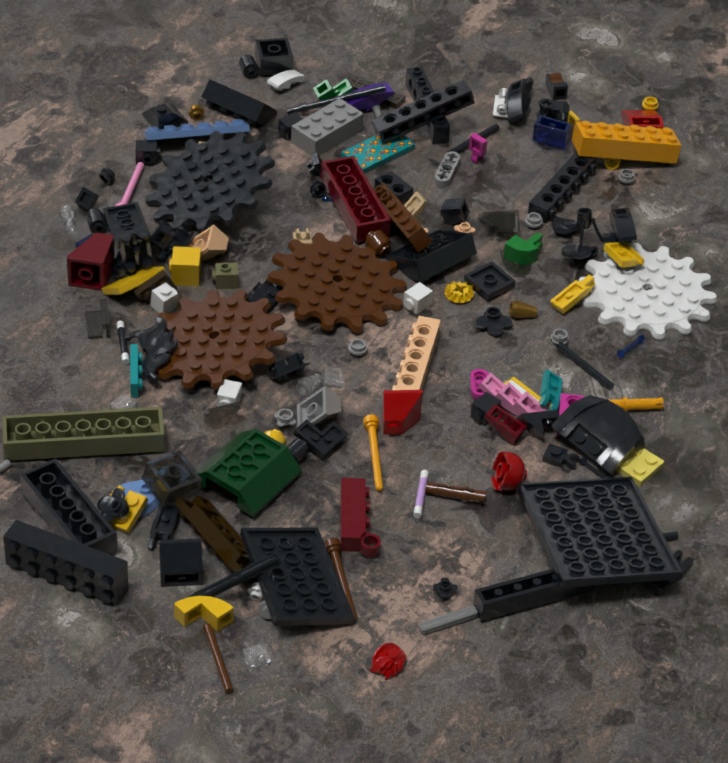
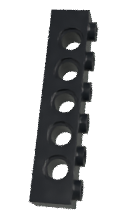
(419, 87)
(423, 111)
(562, 186)

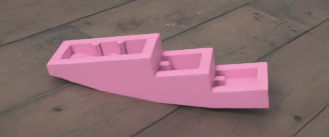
(510, 397)

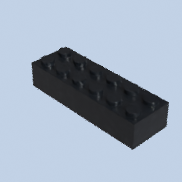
(67, 507)
(66, 562)

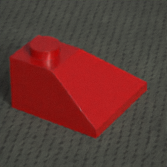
(400, 410)

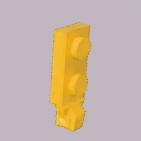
(572, 294)

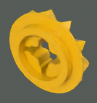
(457, 296)

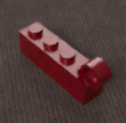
(354, 519)

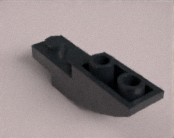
(518, 99)
(623, 225)

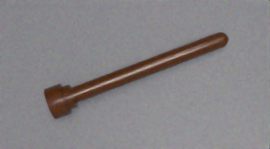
(334, 547)

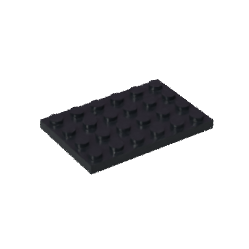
(304, 583)

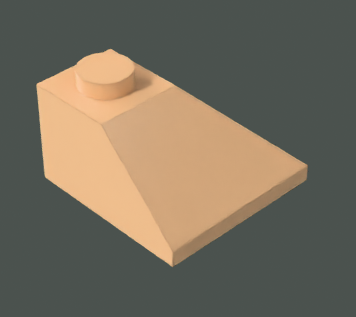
(211, 242)

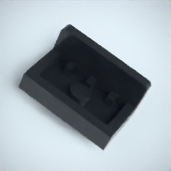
(263, 290)

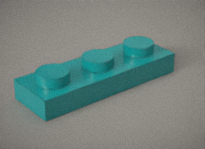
(135, 370)

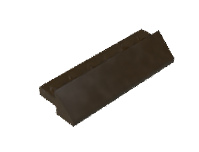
(216, 533)

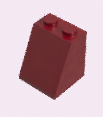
(91, 262)

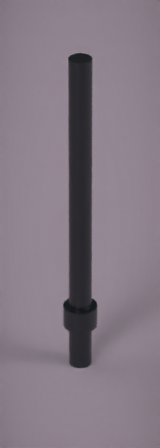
(303, 107)

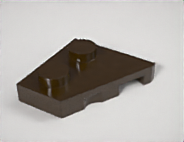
(144, 291)

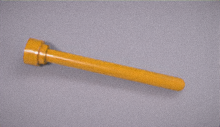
(371, 424)

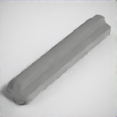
(448, 619)

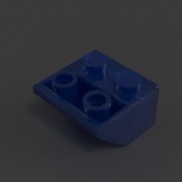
(552, 132)

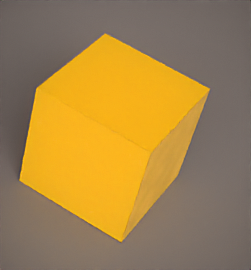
(185, 266)

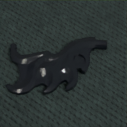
(157, 346)

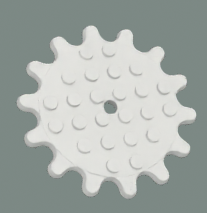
(669, 304)

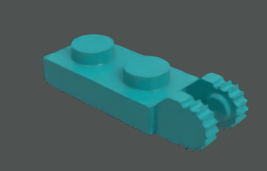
(550, 390)

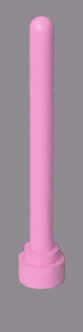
(132, 184)

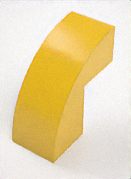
(211, 609)

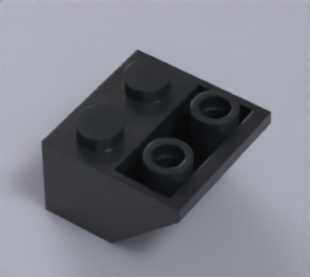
(181, 562)

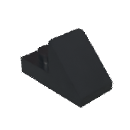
(536, 419)

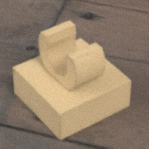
(304, 237)

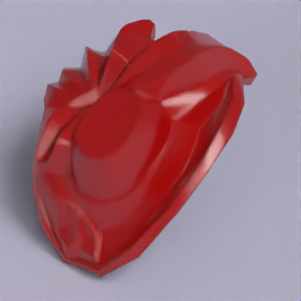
(388, 660)

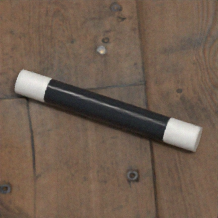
(123, 342)

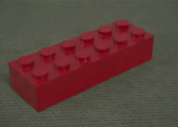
(354, 197)

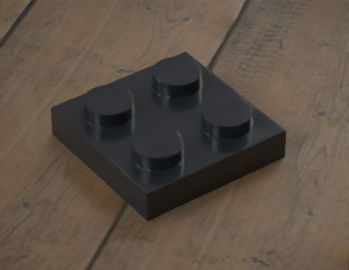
(489, 280)

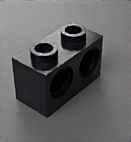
(398, 186)

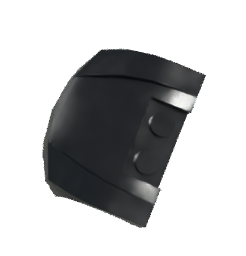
(600, 431)

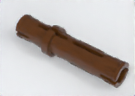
(464, 494)

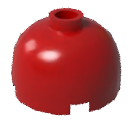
(509, 471)

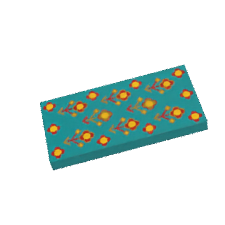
(373, 153)

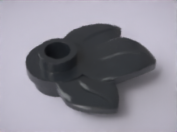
(493, 321)
(113, 505)

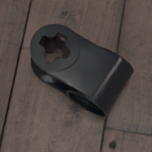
(555, 109)

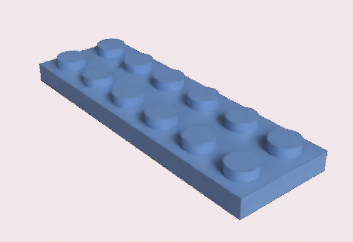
(188, 130)

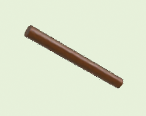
(218, 659)

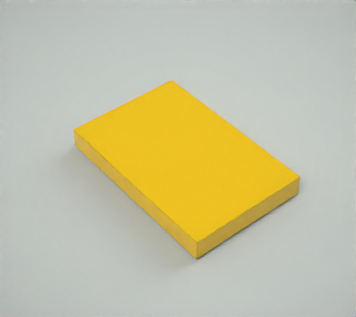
(131, 282)

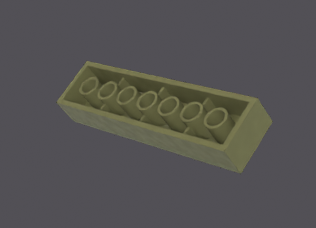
(83, 433)

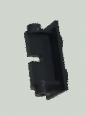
(180, 239)
(294, 365)

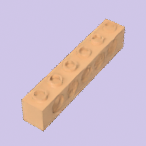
(418, 354)

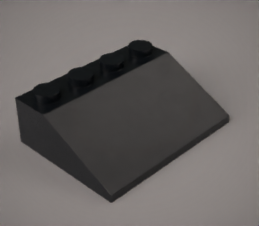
(444, 252)

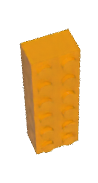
(626, 142)

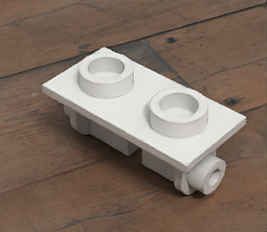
(500, 104)

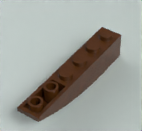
(403, 218)

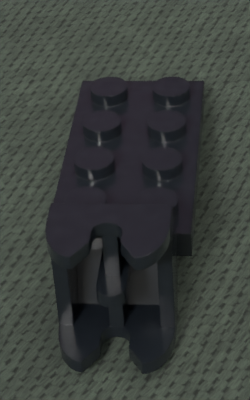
(130, 235)

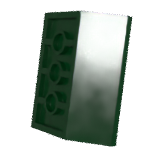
(252, 469)

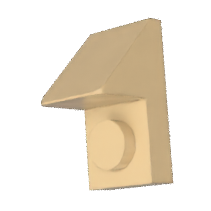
(416, 205)

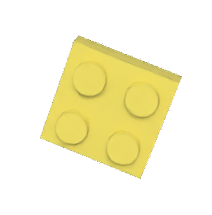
(640, 465)

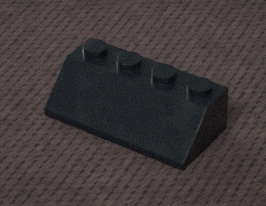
(237, 102)

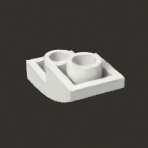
(285, 79)

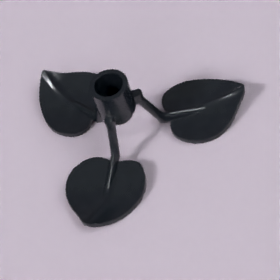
(583, 221)

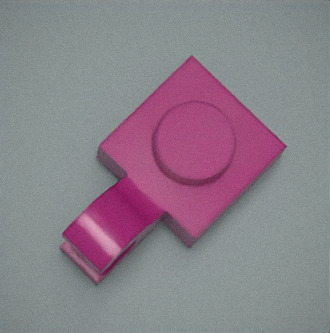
(478, 146)

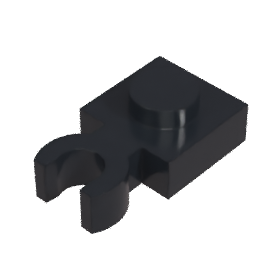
(557, 456)

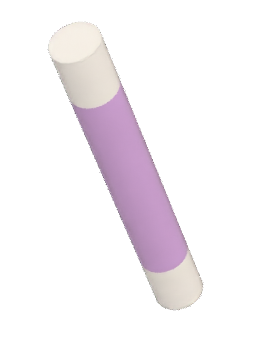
(420, 494)

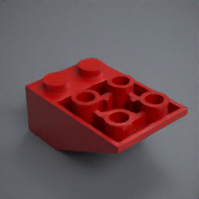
(642, 118)

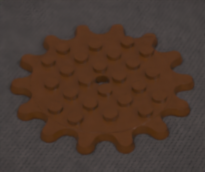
(359, 296)
(241, 340)

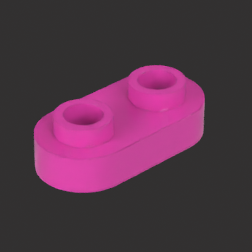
(476, 378)

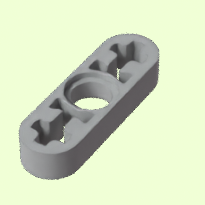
(448, 174)

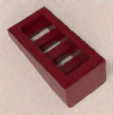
(507, 432)

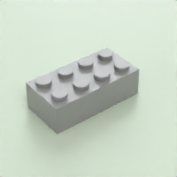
(327, 127)

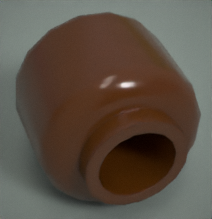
(378, 242)

